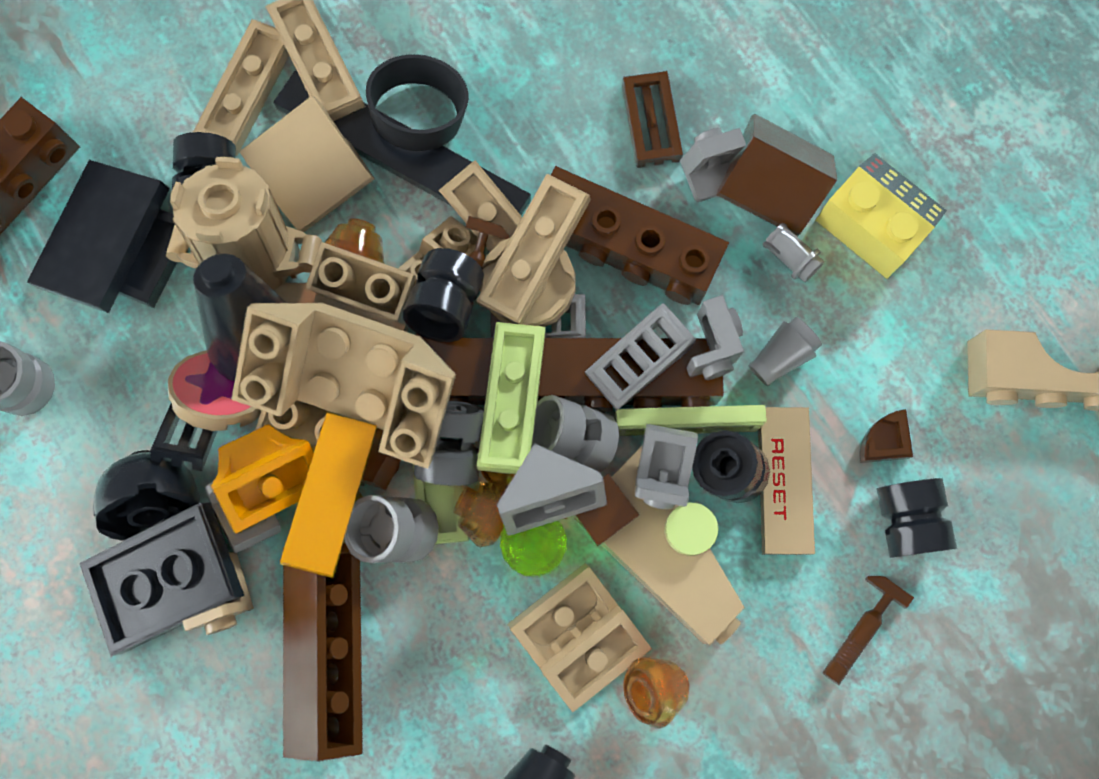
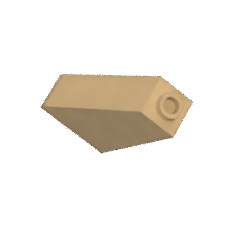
(686, 585)

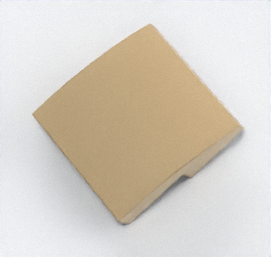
(307, 164)
(579, 637)

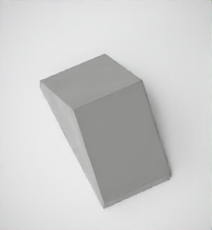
(549, 490)

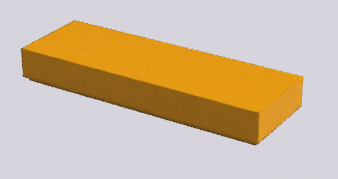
(328, 495)

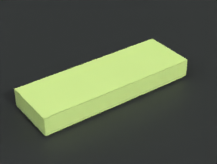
(511, 397)
(692, 419)

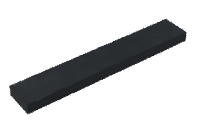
(423, 169)

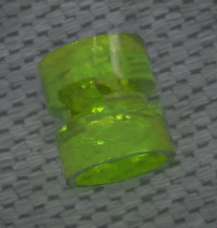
(536, 550)

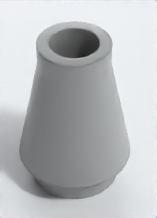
(785, 351)

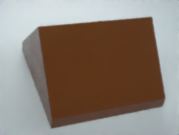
(778, 176)

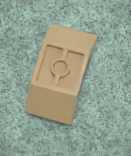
(356, 287)
(345, 368)

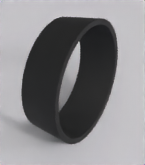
(416, 70)

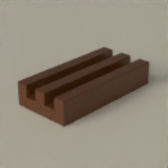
(657, 153)

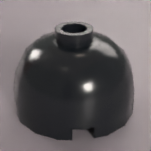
(141, 494)

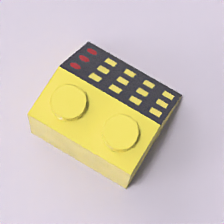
(880, 215)

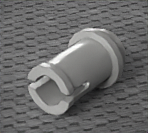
(794, 253)

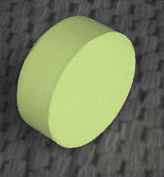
(691, 529)

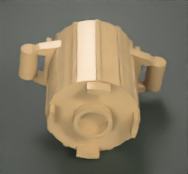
(234, 213)

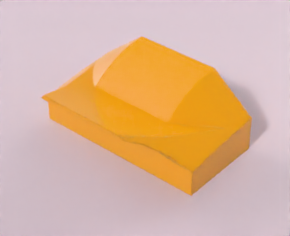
(260, 475)

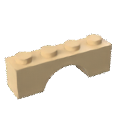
(1016, 367)

